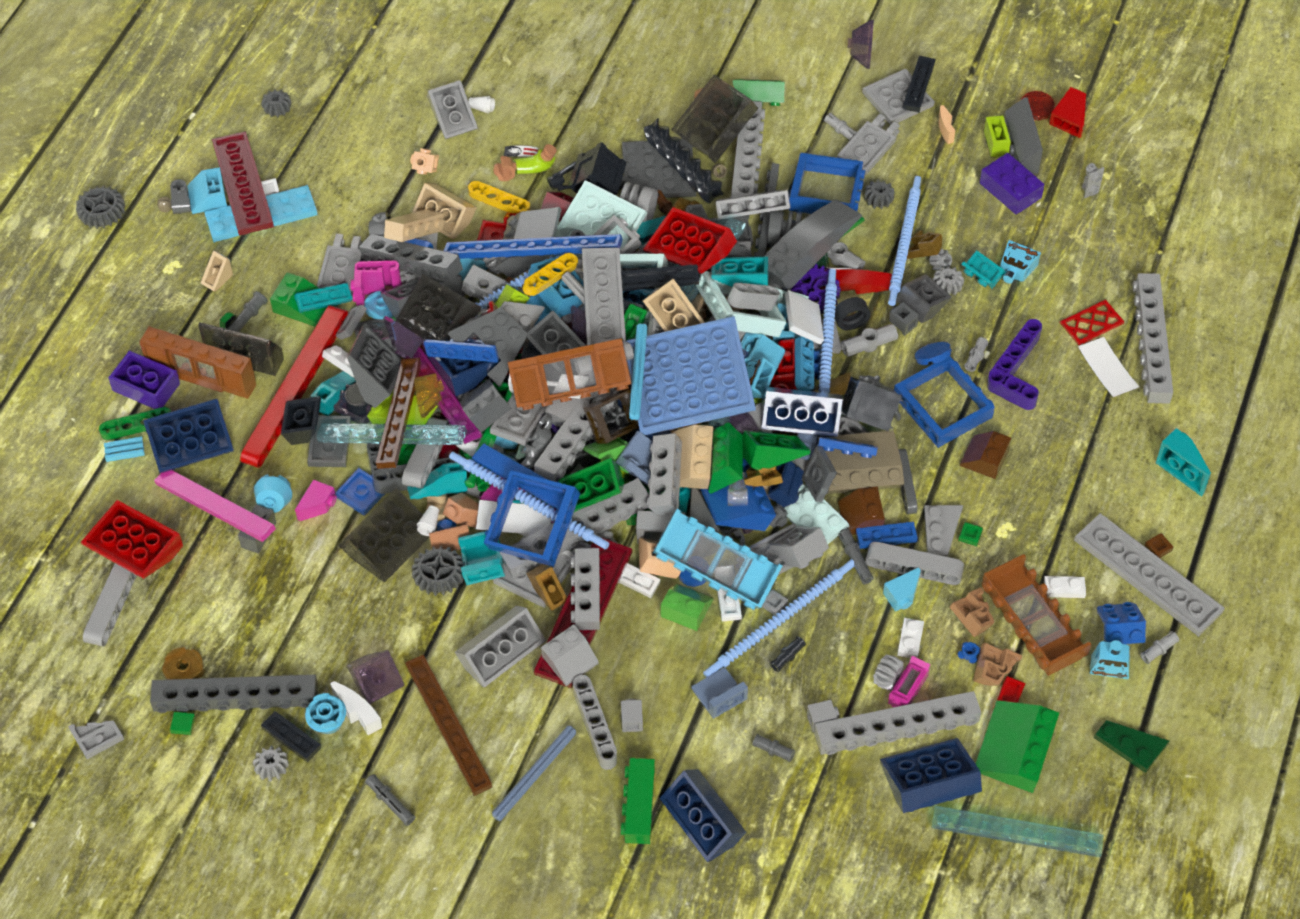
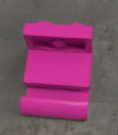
(373, 277)

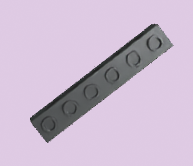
(412, 257)

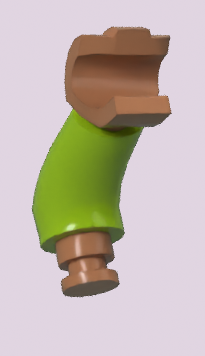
(534, 164)

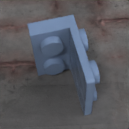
(636, 457)
(720, 692)

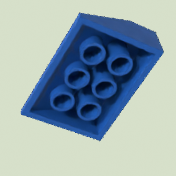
(754, 516)

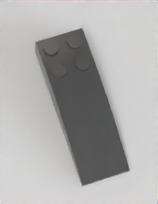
(808, 243)

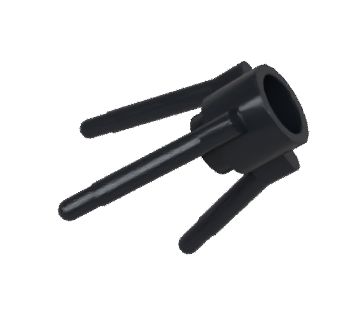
(557, 180)

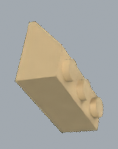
(456, 211)
(672, 307)
(695, 455)

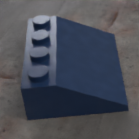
(459, 373)
(188, 435)
(931, 775)

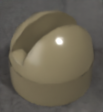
(722, 169)
(164, 204)

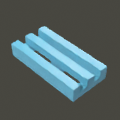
(124, 446)

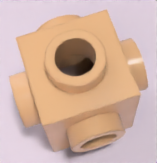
(424, 161)

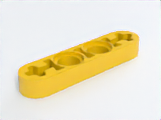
(484, 190)
(547, 271)

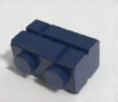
(787, 492)

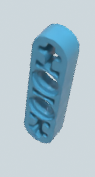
(804, 380)

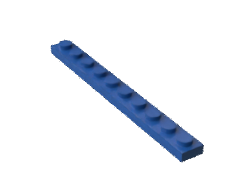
(531, 246)

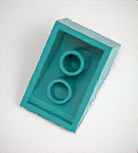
(741, 270)
(1183, 461)

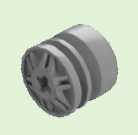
(645, 200)

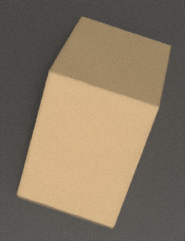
(217, 271)

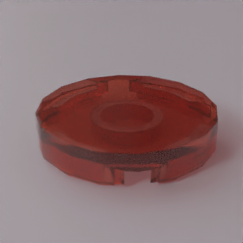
(1040, 104)

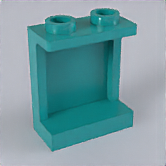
(479, 560)

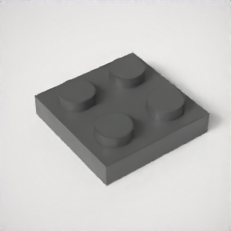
(819, 474)

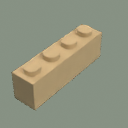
(413, 225)

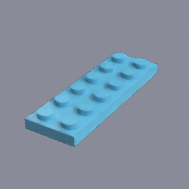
(283, 206)

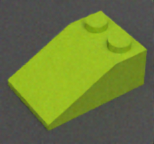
(379, 414)

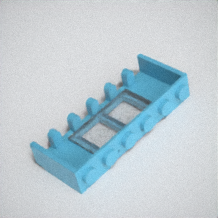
(717, 560)

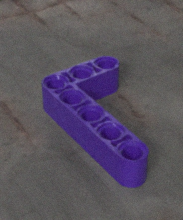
(1001, 375)

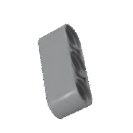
(753, 296)

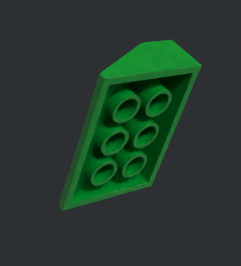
(1017, 743)

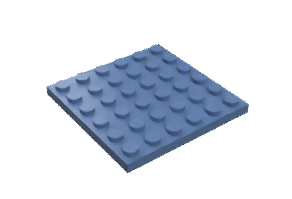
(693, 376)

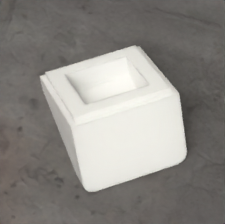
(270, 187)

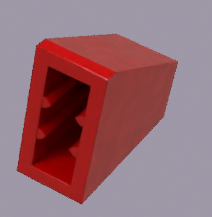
(1070, 113)

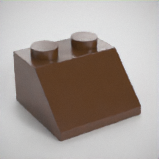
(986, 453)
(862, 509)

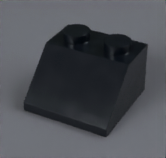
(300, 420)

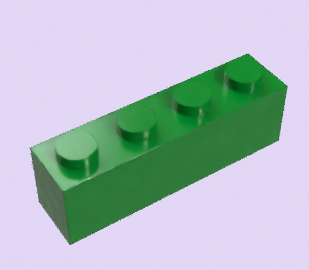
(639, 801)

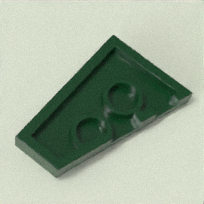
(1132, 745)

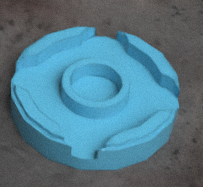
(376, 307)

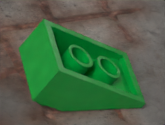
(284, 302)
(771, 449)

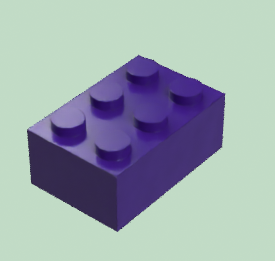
(1011, 183)
(144, 380)

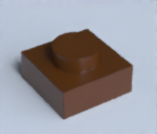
(1159, 545)

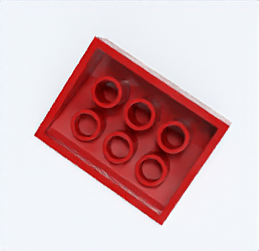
(691, 240)
(133, 540)

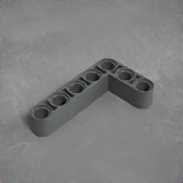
(388, 479)

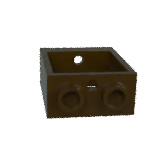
(598, 423)

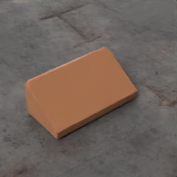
(448, 537)

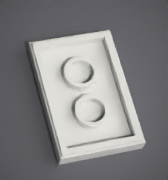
(804, 317)

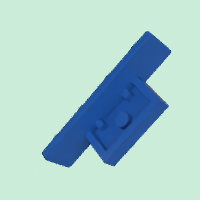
(470, 350)

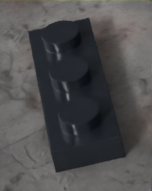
(291, 736)

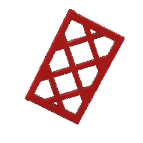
(1092, 334)

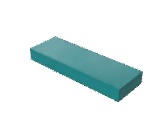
(323, 297)

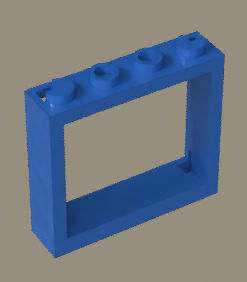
(826, 165)
(925, 421)
(560, 525)

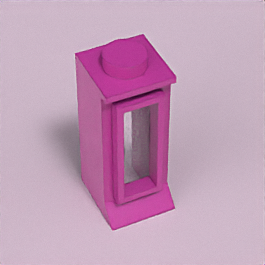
(909, 683)

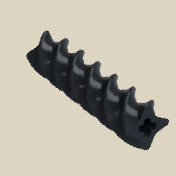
(680, 160)

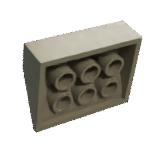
(861, 472)

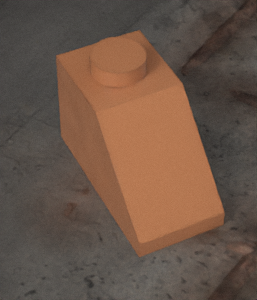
(462, 510)

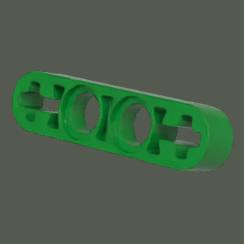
(134, 419)

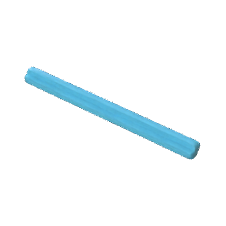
(638, 371)

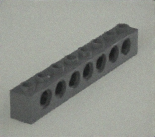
(244, 687)

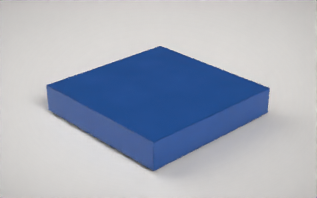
(359, 492)

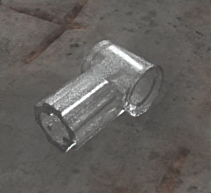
(738, 493)

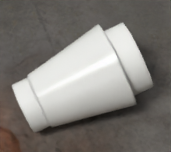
(484, 104)
(428, 522)

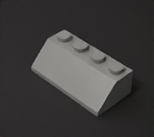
(500, 645)

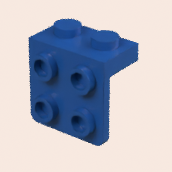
(1123, 623)

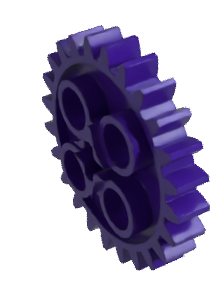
(818, 295)

